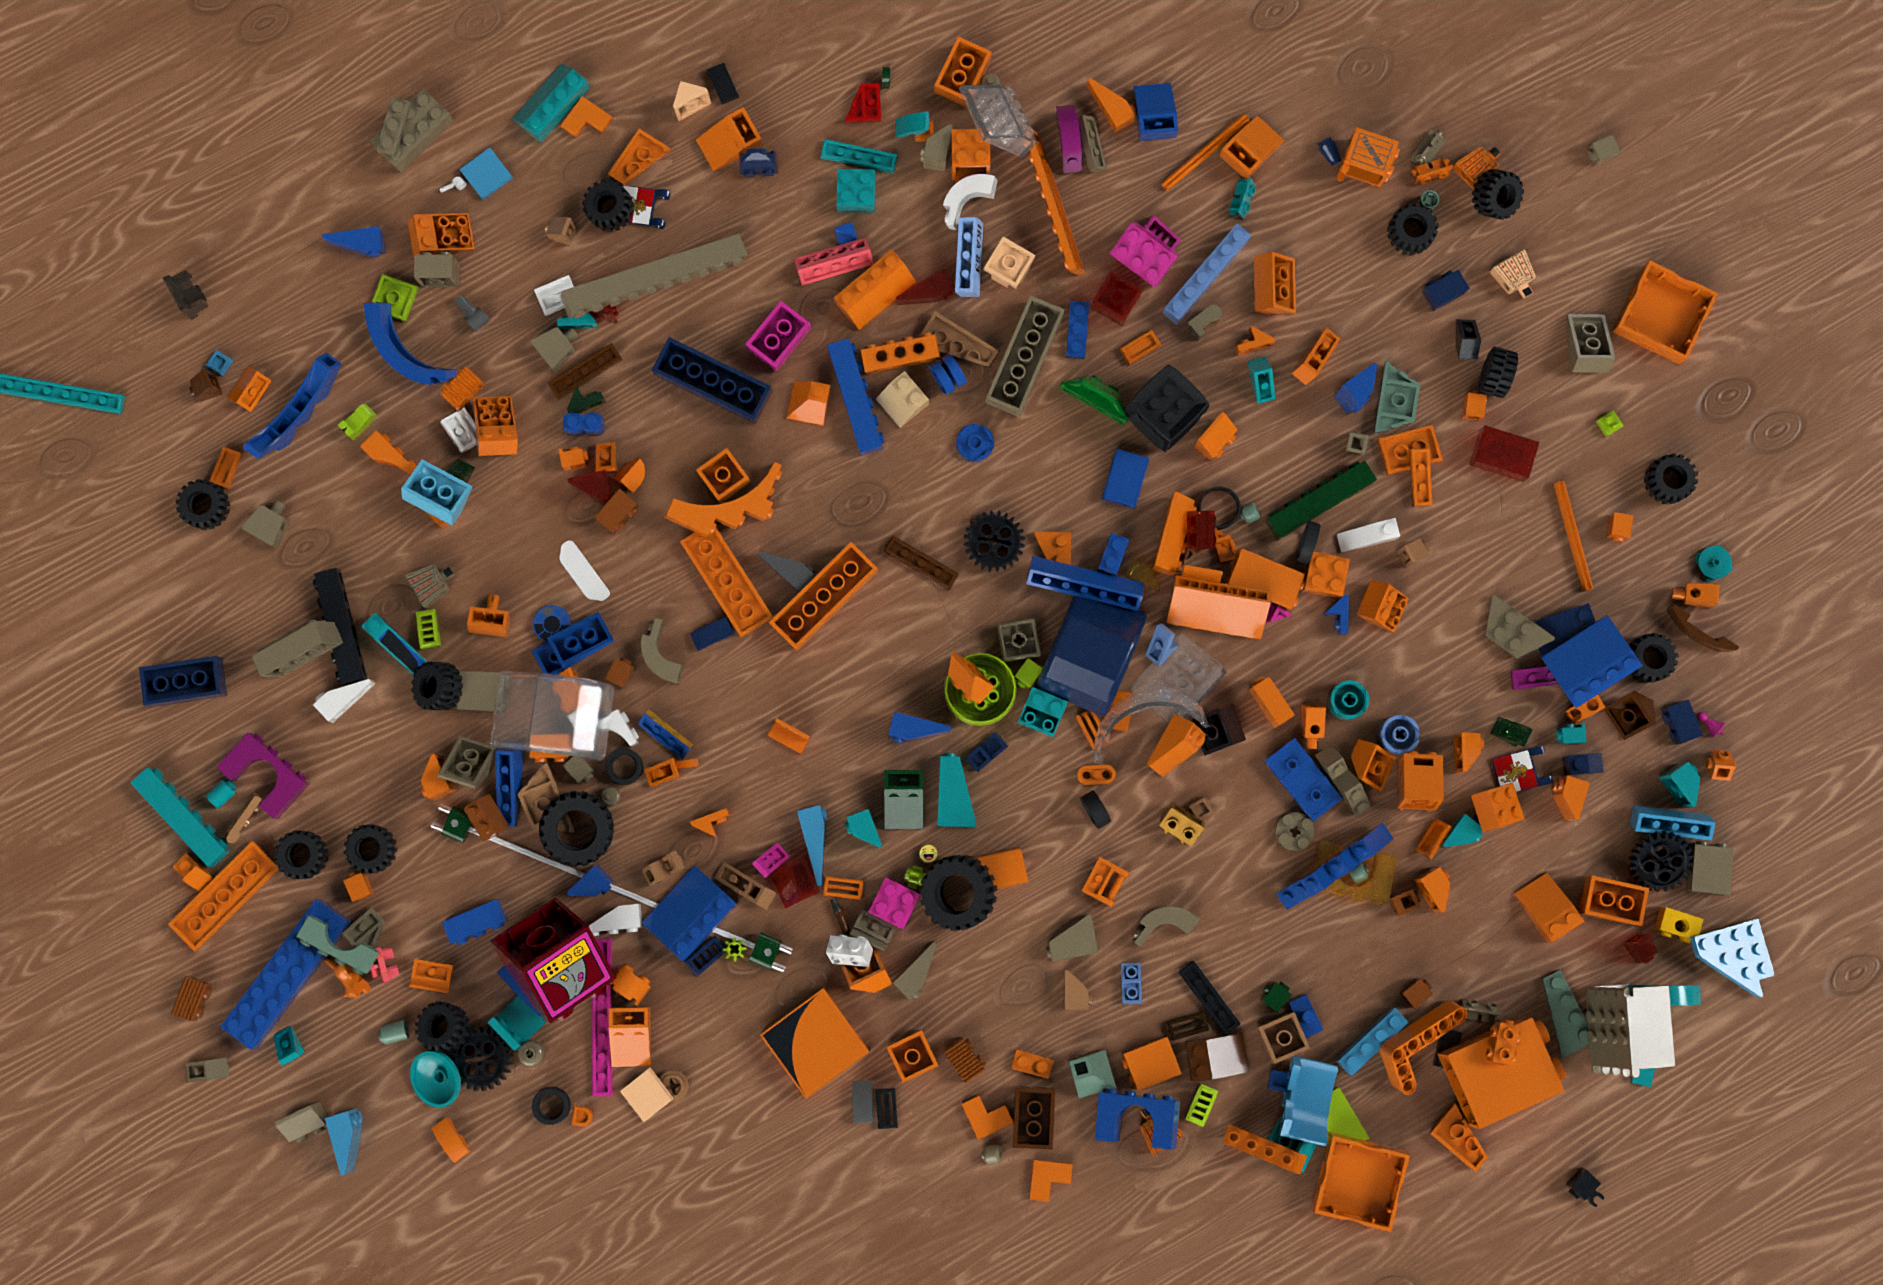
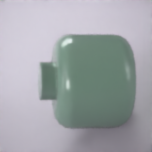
(1250, 512)
(1359, 873)

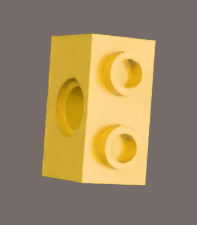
(1666, 924)

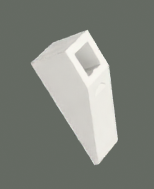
(622, 917)

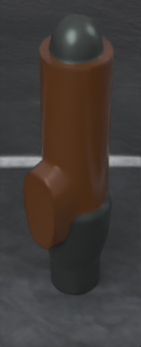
(840, 914)

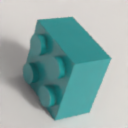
(856, 190)

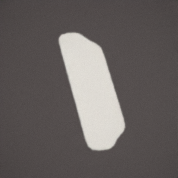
(582, 572)

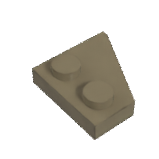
(365, 929)

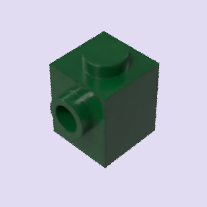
(1275, 995)

